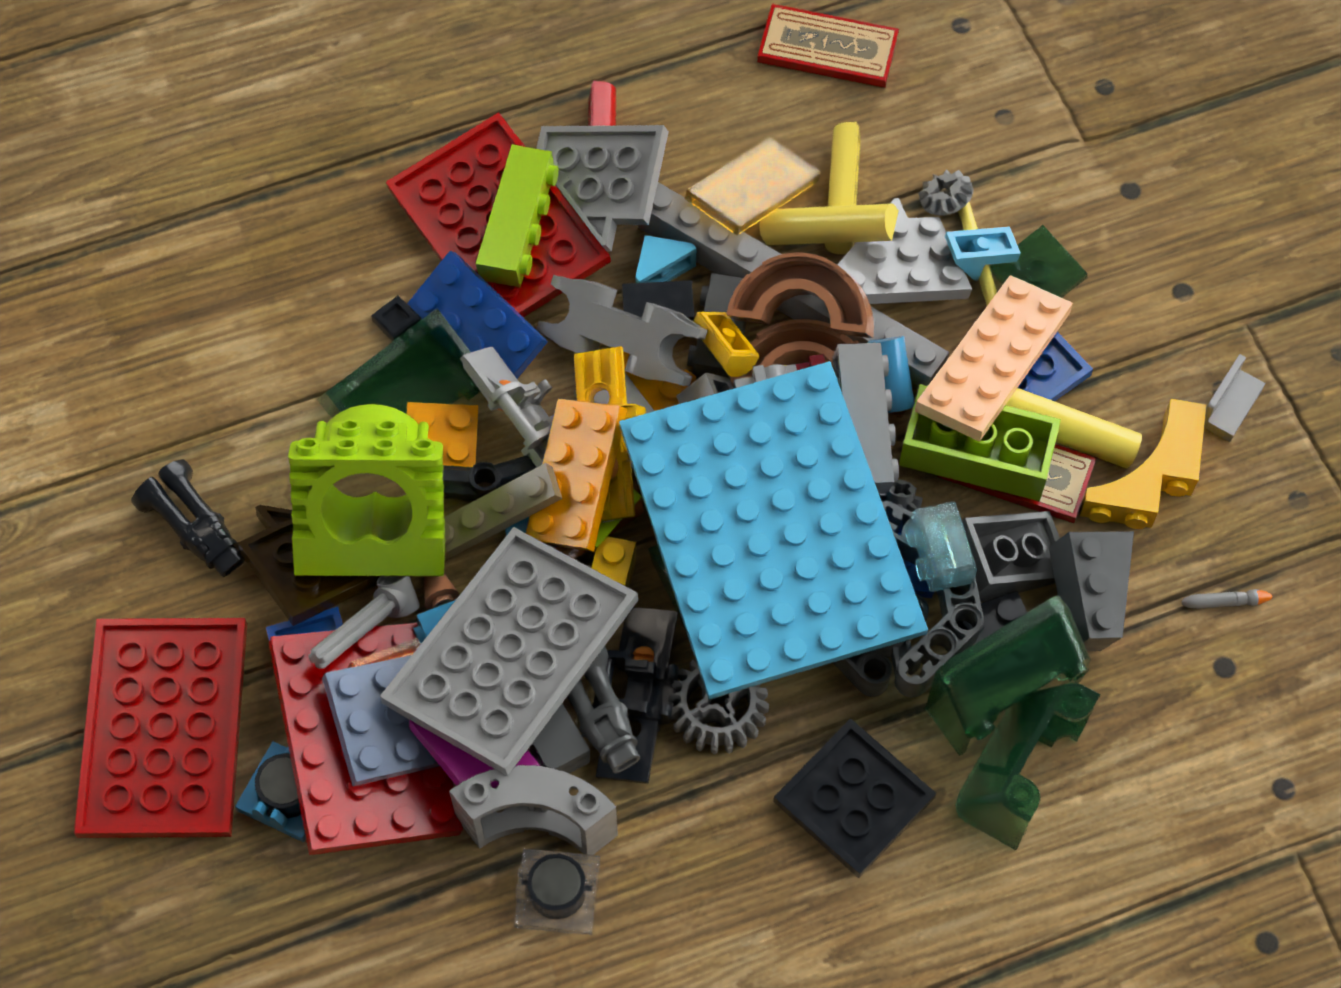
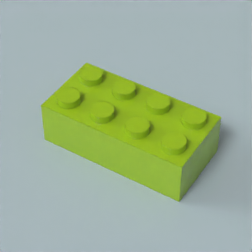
(1009, 457)

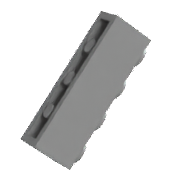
(861, 376)

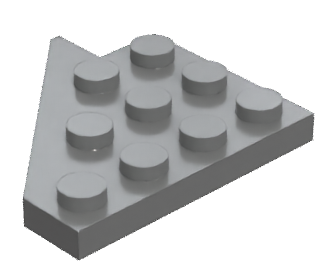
(607, 172)
(910, 266)

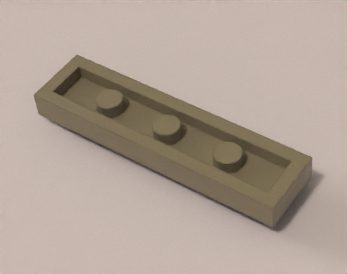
(500, 509)

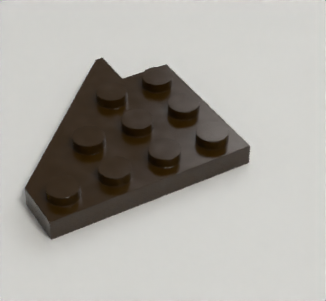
(271, 560)

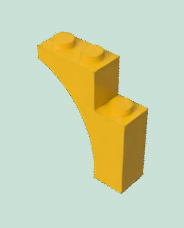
(1170, 468)

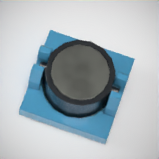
(276, 789)

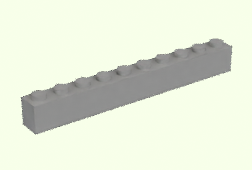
(740, 255)

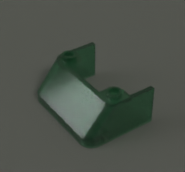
(1005, 669)

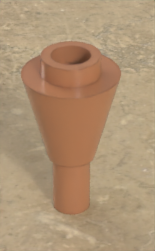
(438, 591)

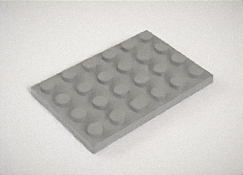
(509, 650)

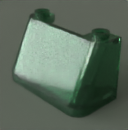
(413, 368)
(995, 793)

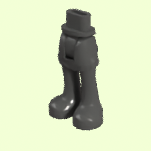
(608, 724)

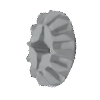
(940, 203)

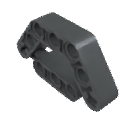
(944, 633)

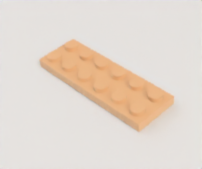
(993, 358)

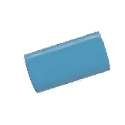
(899, 375)

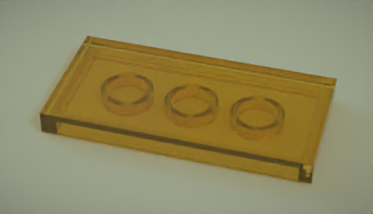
(752, 186)

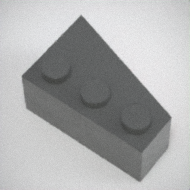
(1093, 582)

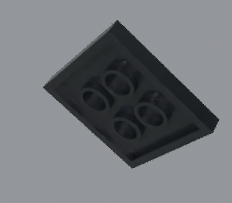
(854, 797)

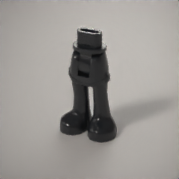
(205, 536)

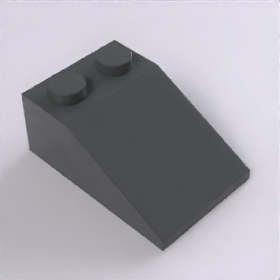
(1011, 552)

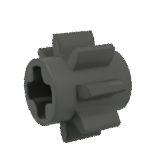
(903, 494)

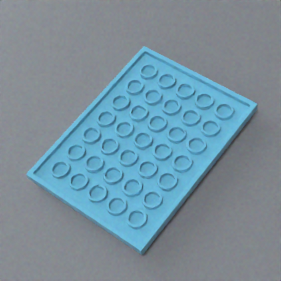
(771, 529)

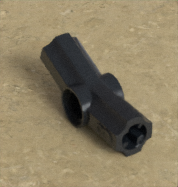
(463, 481)

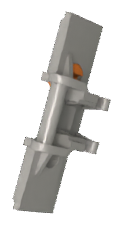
(517, 400)

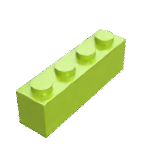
(516, 216)

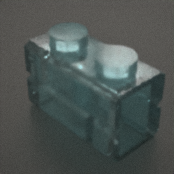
(941, 547)

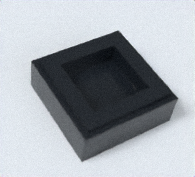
(395, 318)

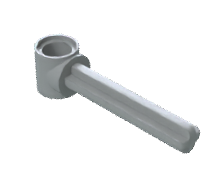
(392, 598)

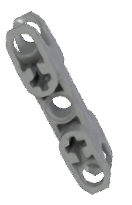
(645, 338)

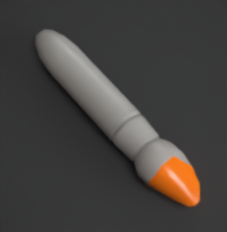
(1226, 599)

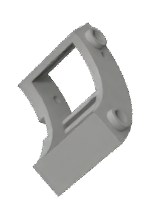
(535, 801)

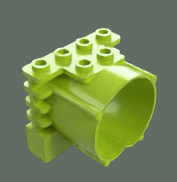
(375, 531)

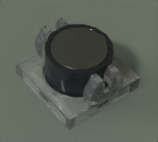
(557, 889)

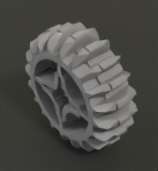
(694, 721)

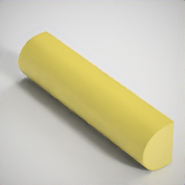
(844, 173)
(829, 224)
(1083, 430)

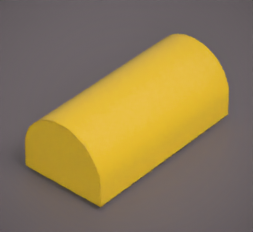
(727, 343)

